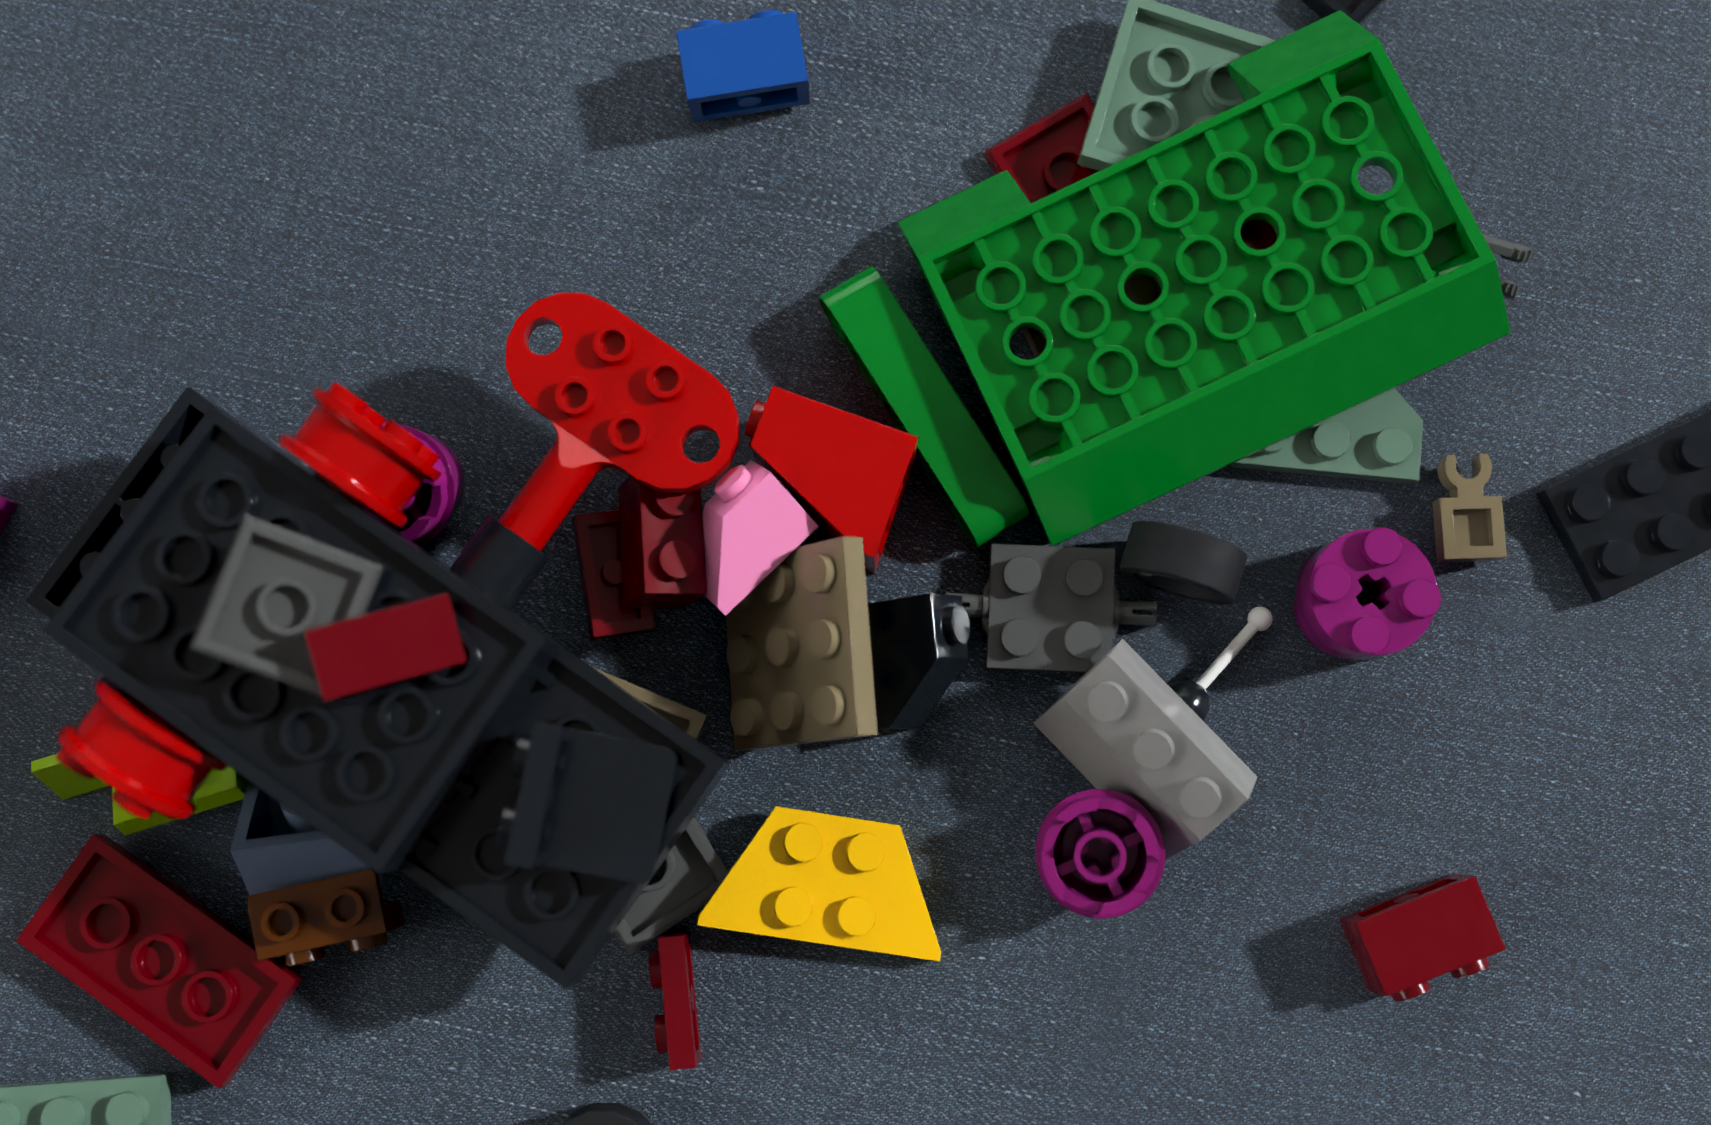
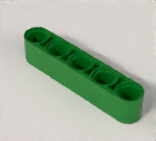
(924, 405)

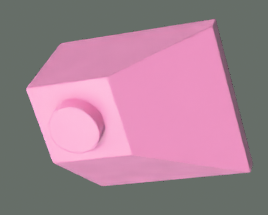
(748, 532)

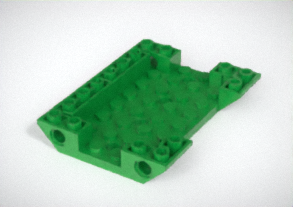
(1241, 336)

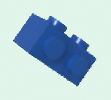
(743, 65)

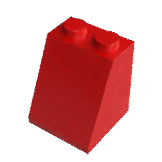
(834, 465)

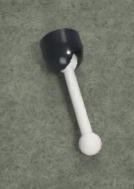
(1195, 693)

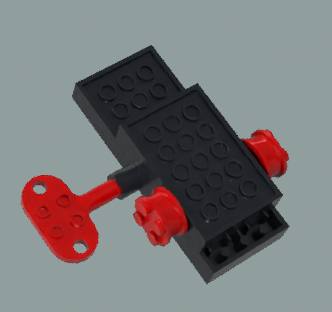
(420, 764)

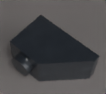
(915, 655)

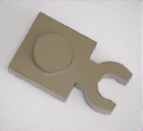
(1468, 523)

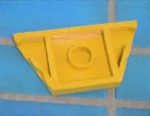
(826, 885)

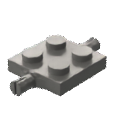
(1051, 607)

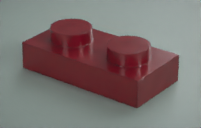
(601, 578)
(678, 1027)

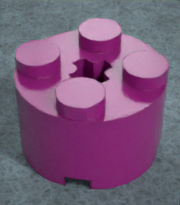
(1400, 590)

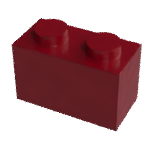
(661, 547)
(1423, 937)

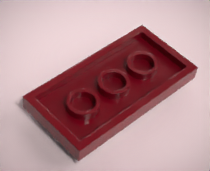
(159, 960)

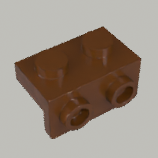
(322, 913)

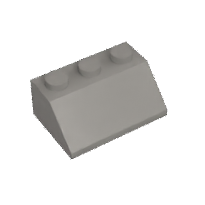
(1145, 742)

